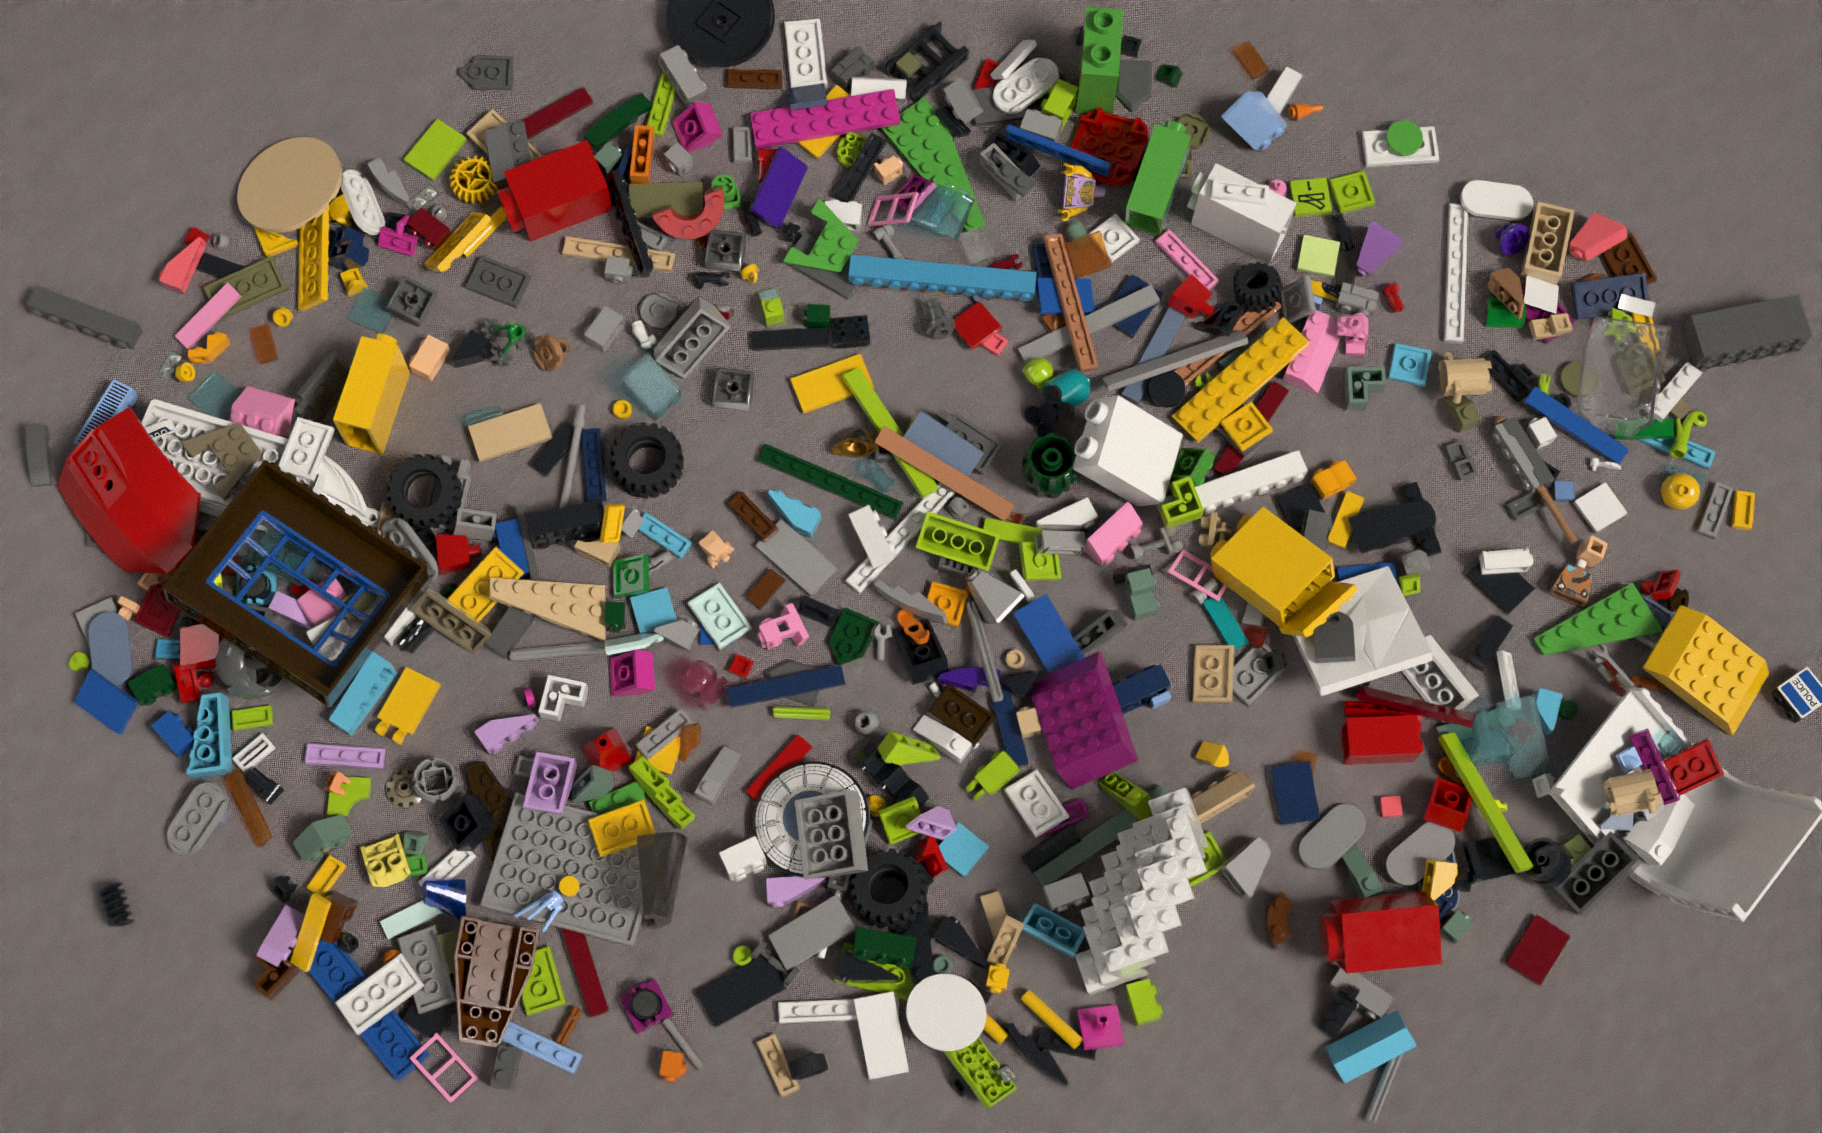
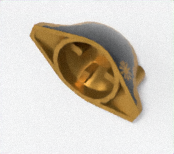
(855, 443)

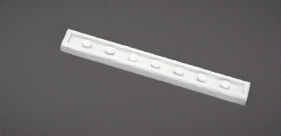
(1455, 274)
(901, 535)

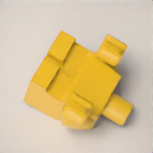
(340, 211)

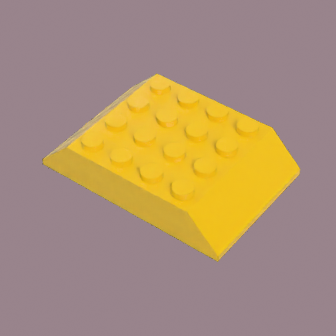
(1707, 668)

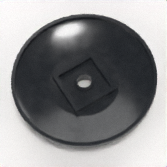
(743, 36)

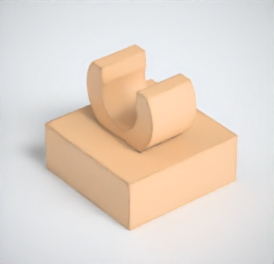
(128, 608)

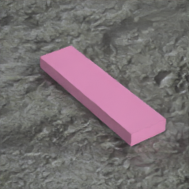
(1186, 259)
(208, 316)

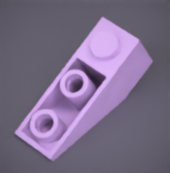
(500, 731)

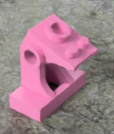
(1356, 327)
(770, 634)

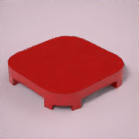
(1114, 140)

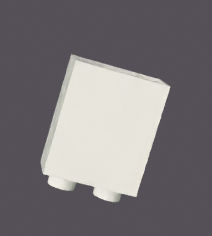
(1245, 225)
(1127, 450)

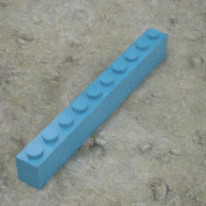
(942, 277)

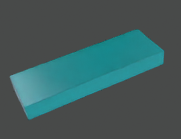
(1225, 623)

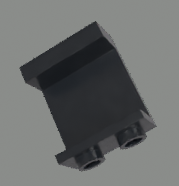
(1487, 860)

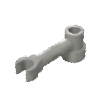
(884, 233)

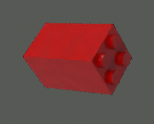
(1381, 739)

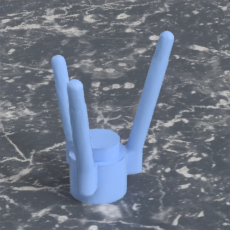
(550, 900)

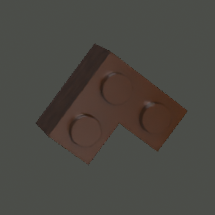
(340, 911)
(274, 977)

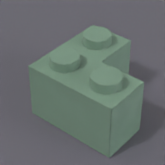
(1360, 382)
(1139, 590)
(321, 837)

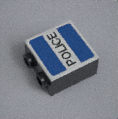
(1799, 695)

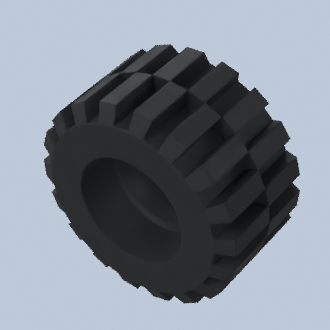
(1257, 275)

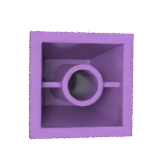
(1377, 249)

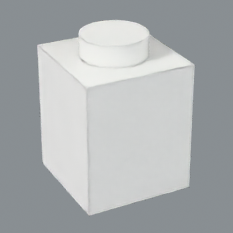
(1540, 432)

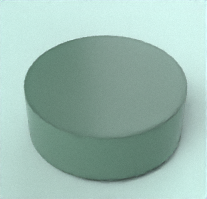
(942, 965)

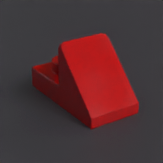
(930, 853)

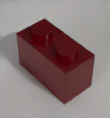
(428, 229)

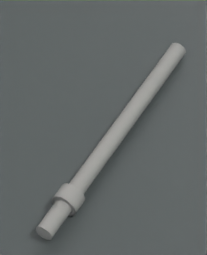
(578, 425)

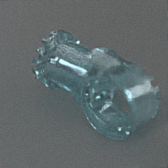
(877, 475)

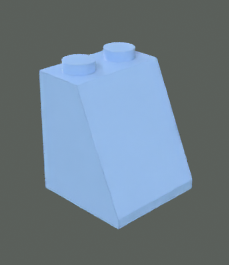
(1255, 120)

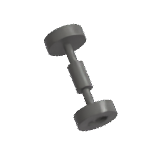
(775, 963)

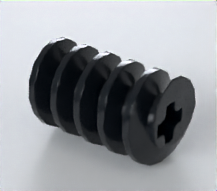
(114, 905)

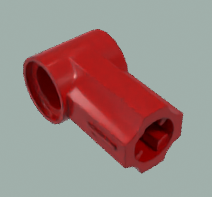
(765, 157)

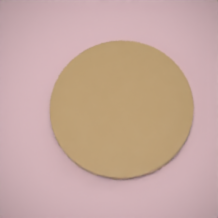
(289, 184)

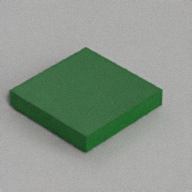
(631, 576)

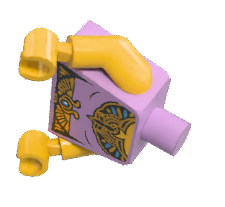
(1078, 191)

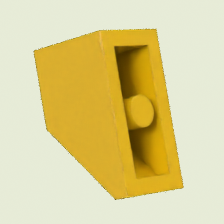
(1438, 877)

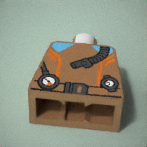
(1573, 584)

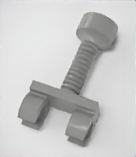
(1137, 551)

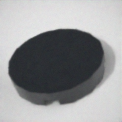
(1166, 389)

